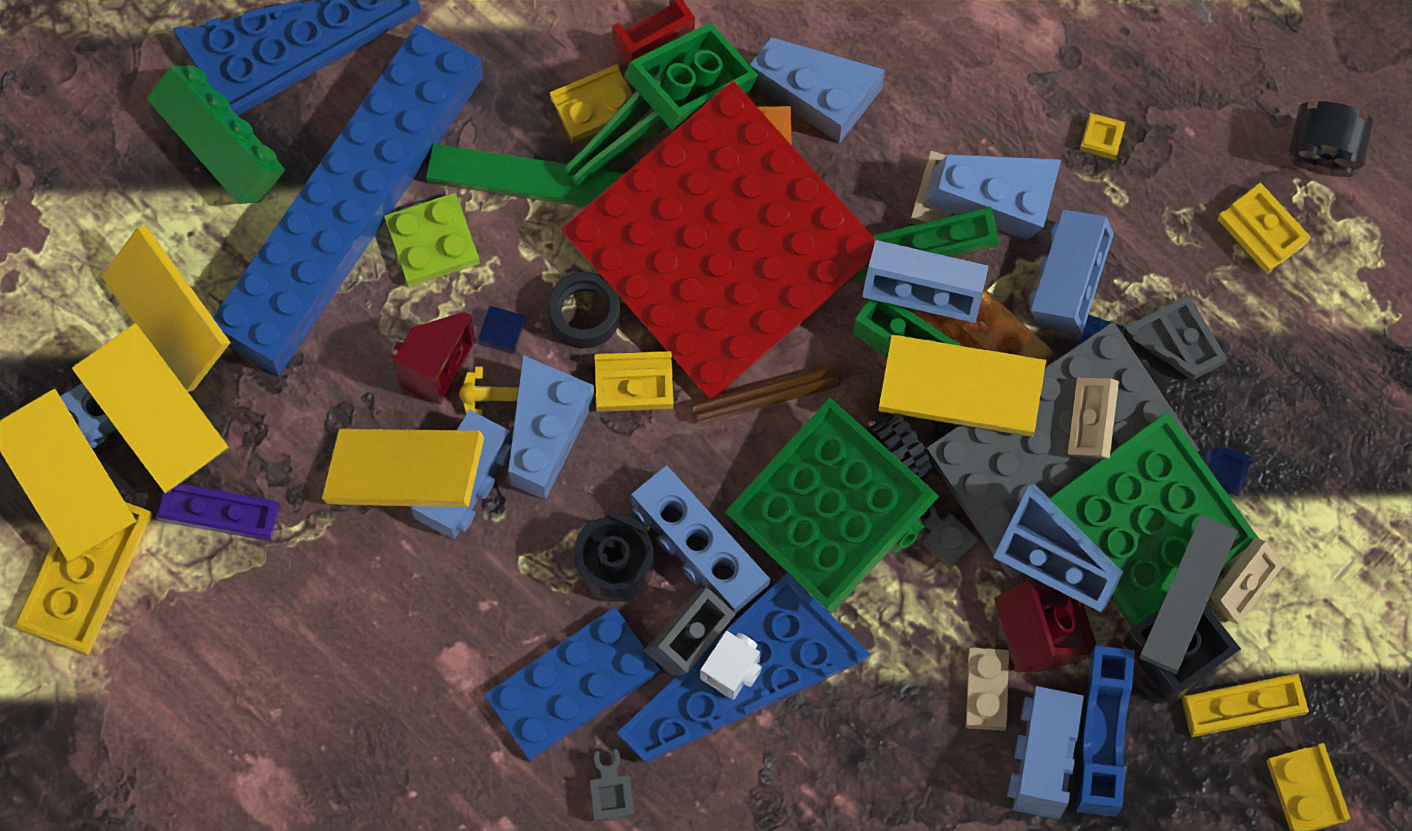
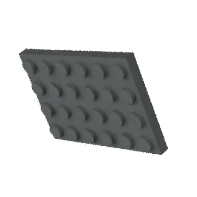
(994, 468)

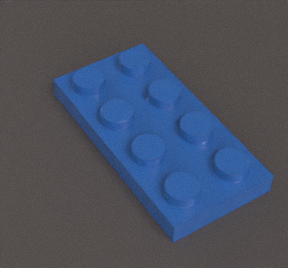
(572, 684)

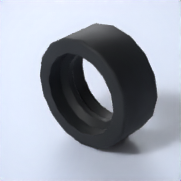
(589, 337)

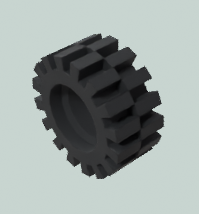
(902, 443)

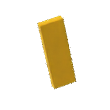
(1244, 705)

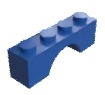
(1104, 730)

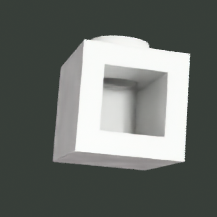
(732, 664)

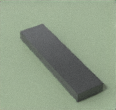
(1188, 594)

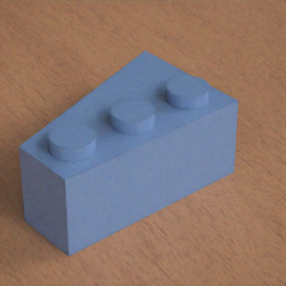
(817, 85)
(1013, 187)
(545, 425)
(1057, 552)
(1046, 752)

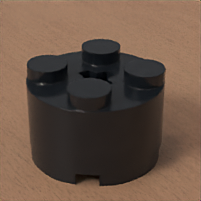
(1330, 138)
(604, 539)

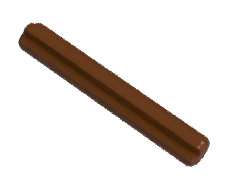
(766, 394)

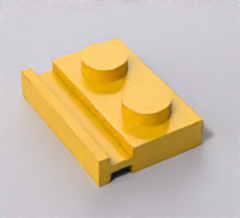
(591, 102)
(1264, 228)
(633, 381)
(1308, 789)

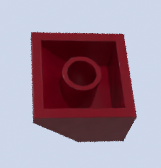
(434, 355)
(1043, 627)

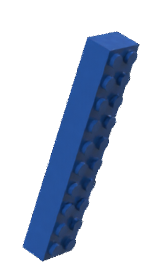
(347, 199)

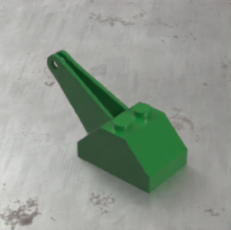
(675, 84)

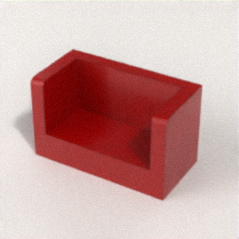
(653, 31)

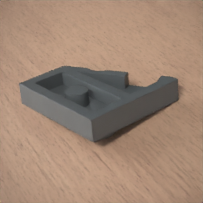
(1179, 338)

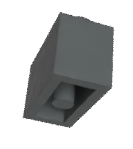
(689, 632)

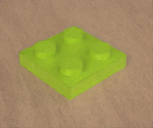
(432, 239)

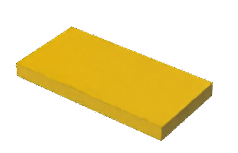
(165, 308)
(962, 385)
(150, 408)
(403, 467)
(62, 476)
(75, 597)

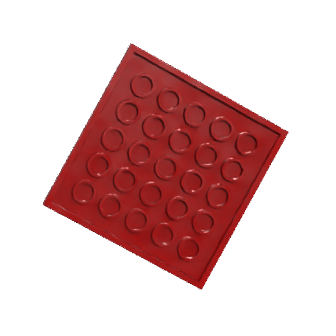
(722, 240)

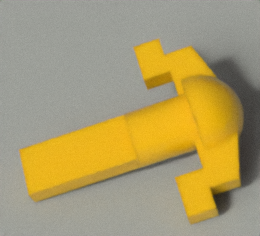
(470, 393)

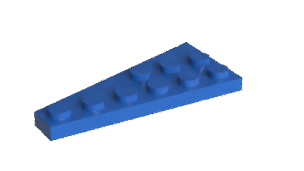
(284, 43)
(797, 650)

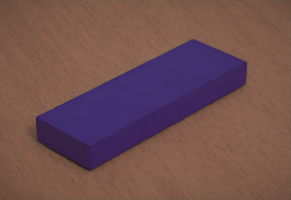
(219, 511)

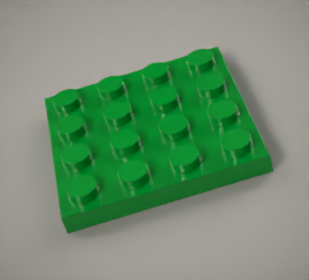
(831, 505)
(1145, 509)

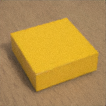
(1102, 136)

